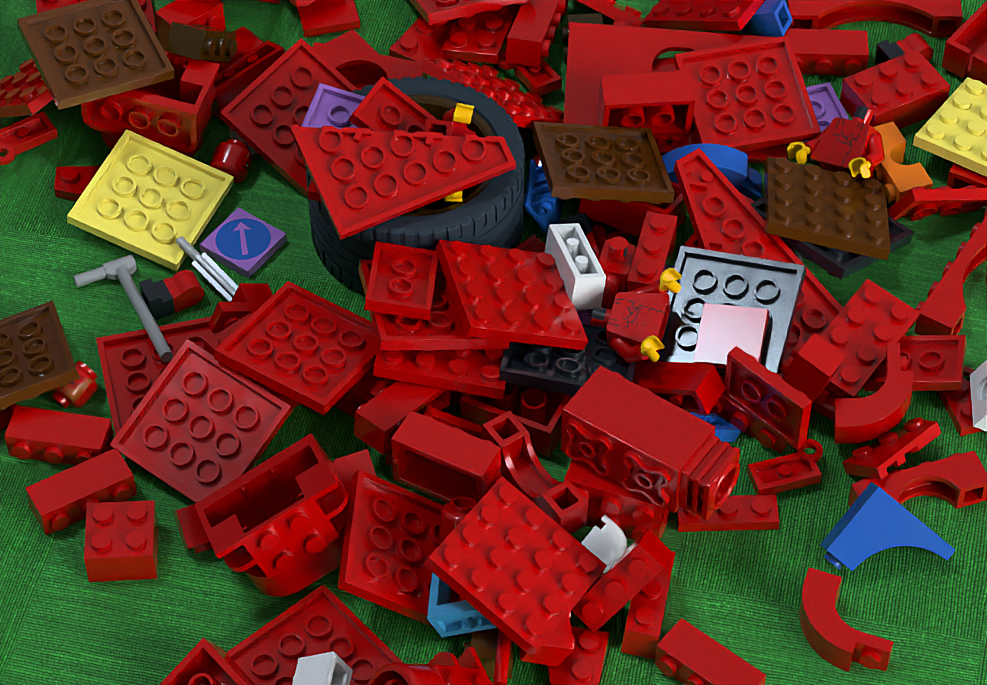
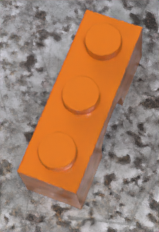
(898, 177)

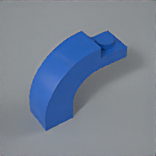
(770, 20)
(728, 160)

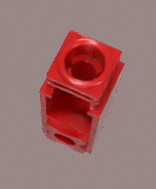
(648, 445)

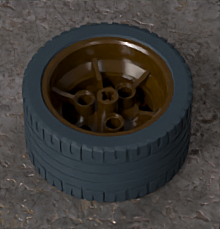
(488, 211)

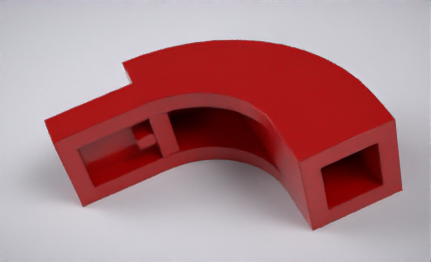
(874, 415)
(830, 634)

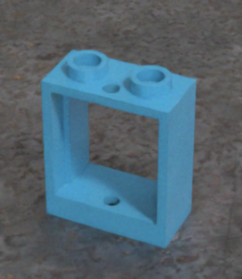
(452, 617)

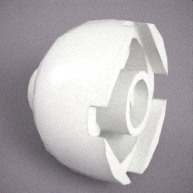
(607, 542)

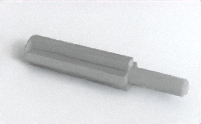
(209, 270)

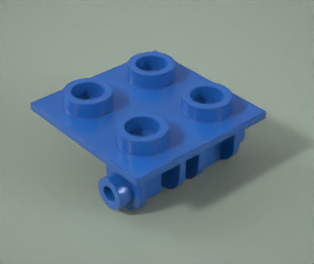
(538, 200)

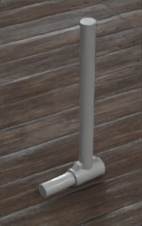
(122, 270)

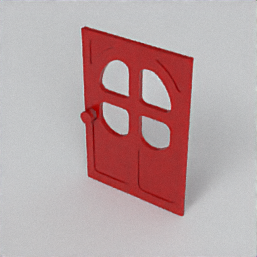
(629, 50)

